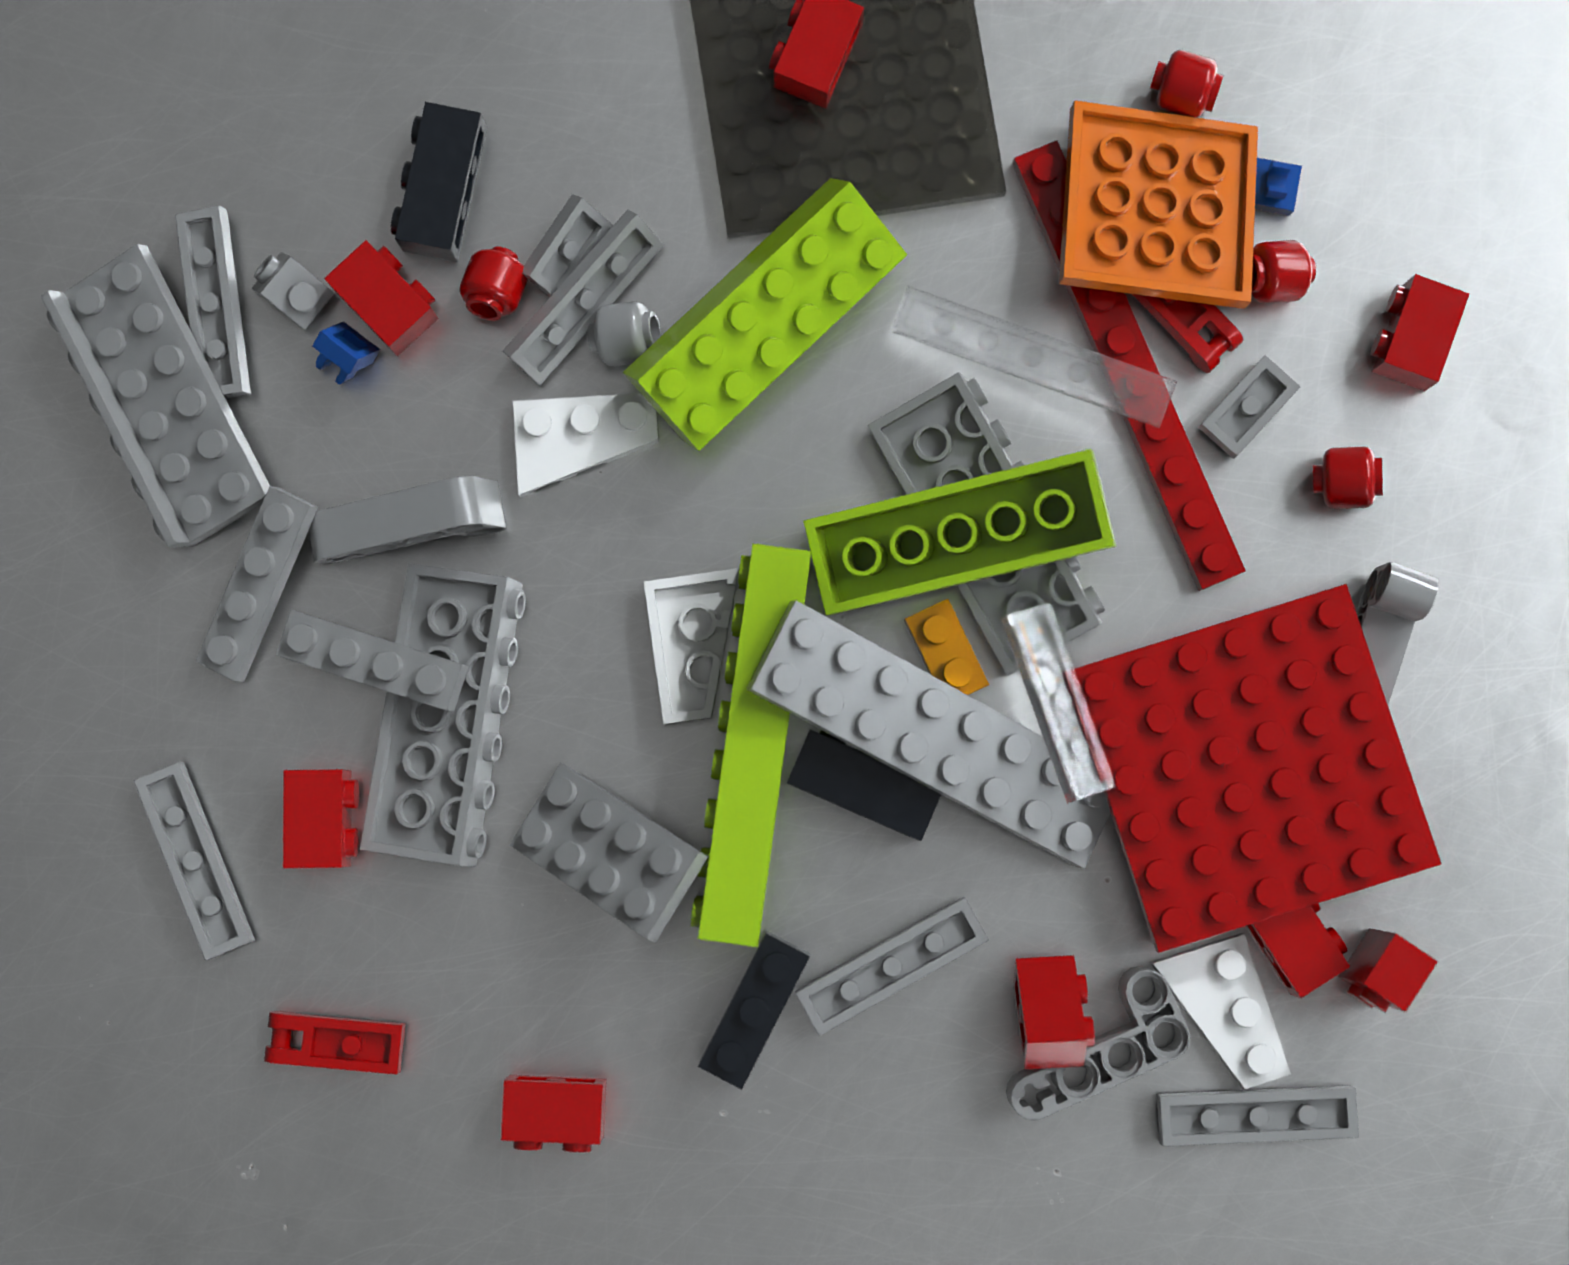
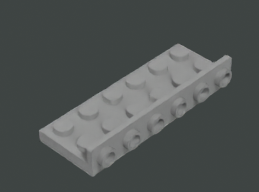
(158, 398)
(947, 440)
(437, 763)

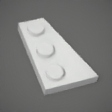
(577, 433)
(688, 640)
(1228, 1004)

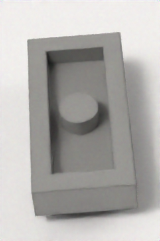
(565, 244)
(1249, 407)

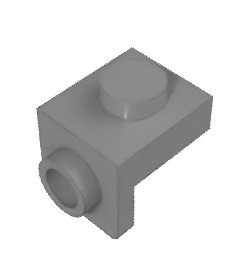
(291, 288)

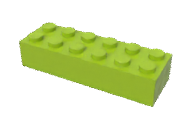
(765, 312)
(960, 532)

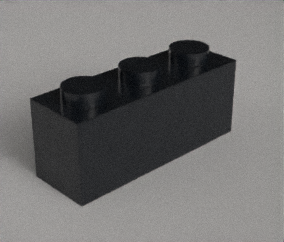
(439, 181)
(863, 785)
(754, 1010)

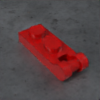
(1184, 322)
(336, 1043)

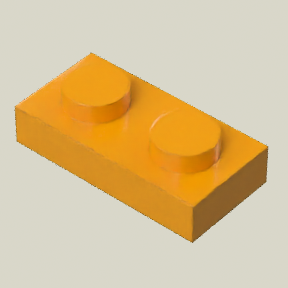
(946, 647)

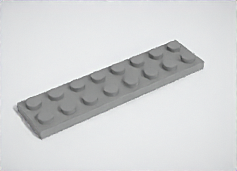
(925, 731)

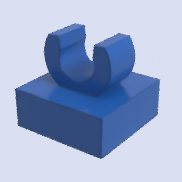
(1276, 186)
(345, 349)

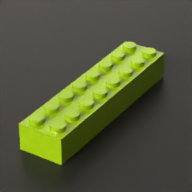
(751, 757)

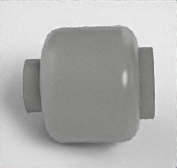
(623, 332)

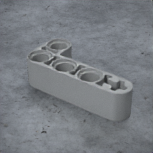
(407, 517)
(1387, 614)
(1100, 1074)

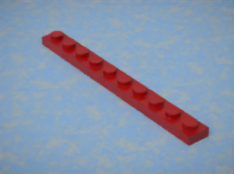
(1116, 334)

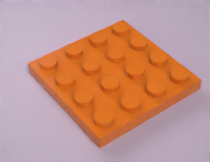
(1159, 205)

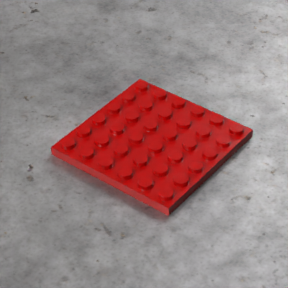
(1255, 769)

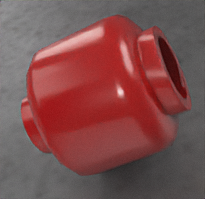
(1187, 84)
(1281, 271)
(493, 283)
(1349, 477)

